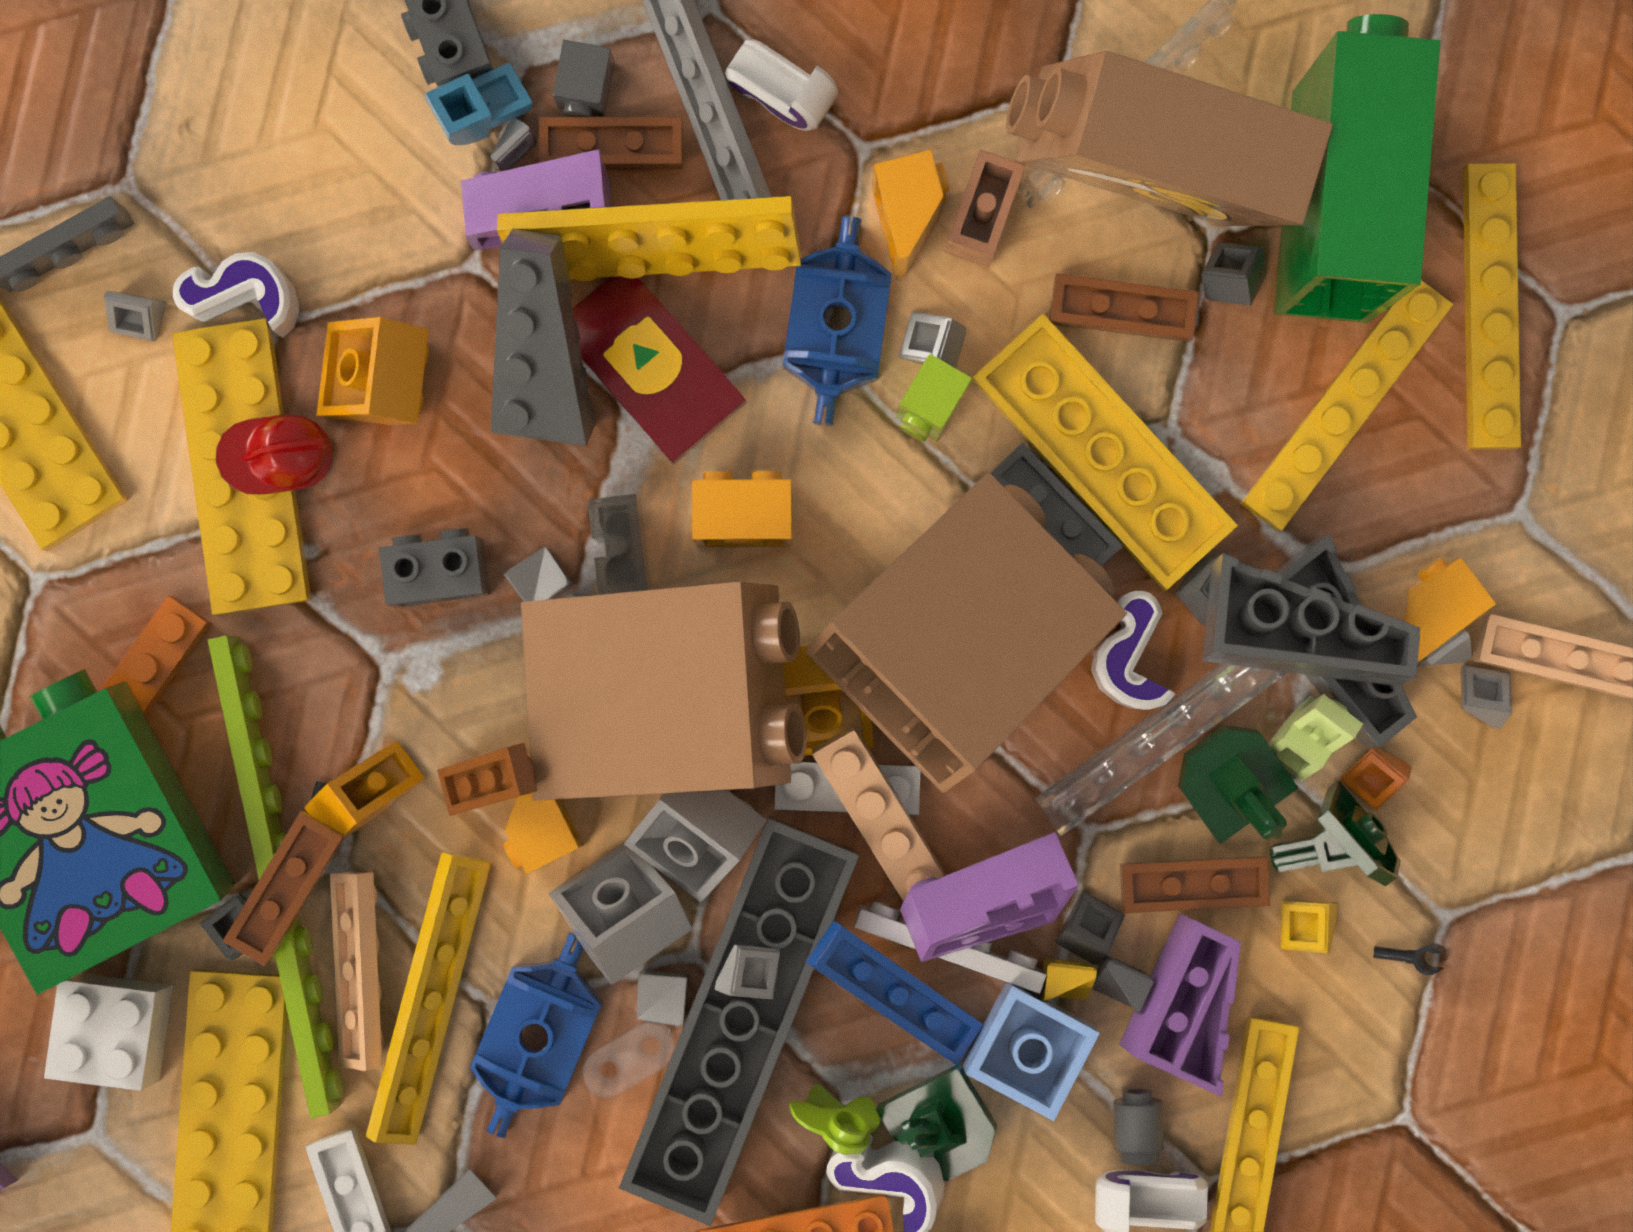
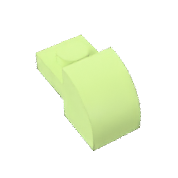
(1313, 734)

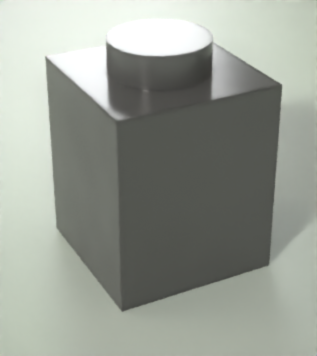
(583, 79)

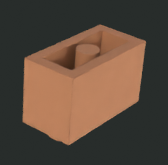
(984, 208)

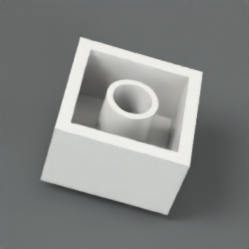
(108, 1031)

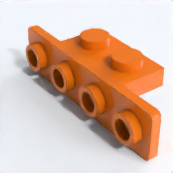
(858, 1215)

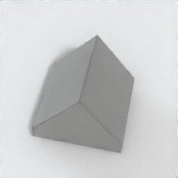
(134, 315)

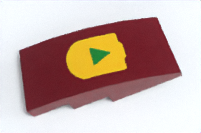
(653, 366)

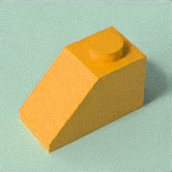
(1444, 602)
(365, 790)
(539, 832)

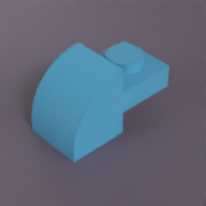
(474, 106)

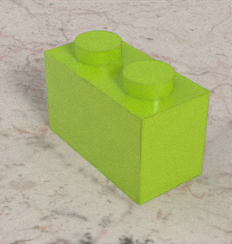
(932, 399)

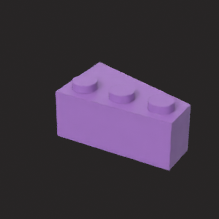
(551, 185)
(989, 899)
(1188, 1005)

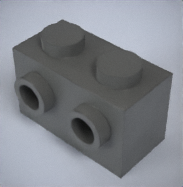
(447, 38)
(434, 569)

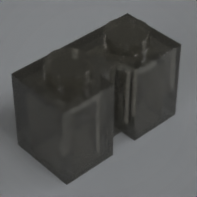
(621, 527)

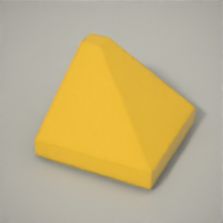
(1308, 925)

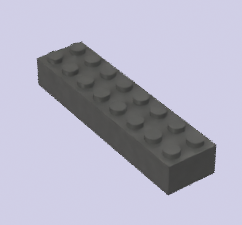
(735, 1040)

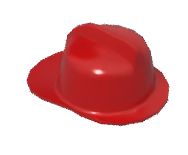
(273, 454)

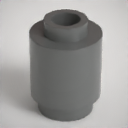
(1138, 1127)

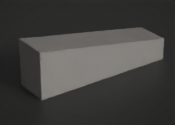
(454, 1206)

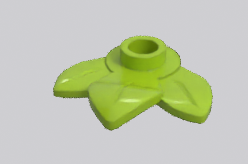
(841, 1126)

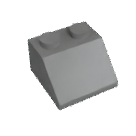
(696, 837)
(621, 912)

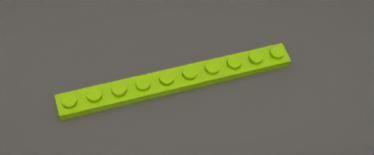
(261, 807)

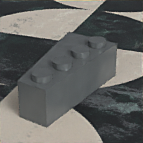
(537, 357)
(1286, 627)
(1378, 706)

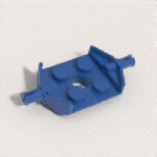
(828, 358)
(544, 995)

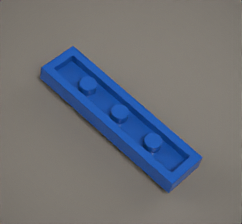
(894, 992)

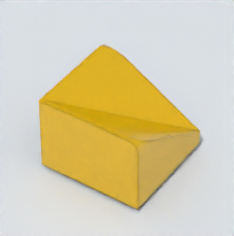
(1067, 979)

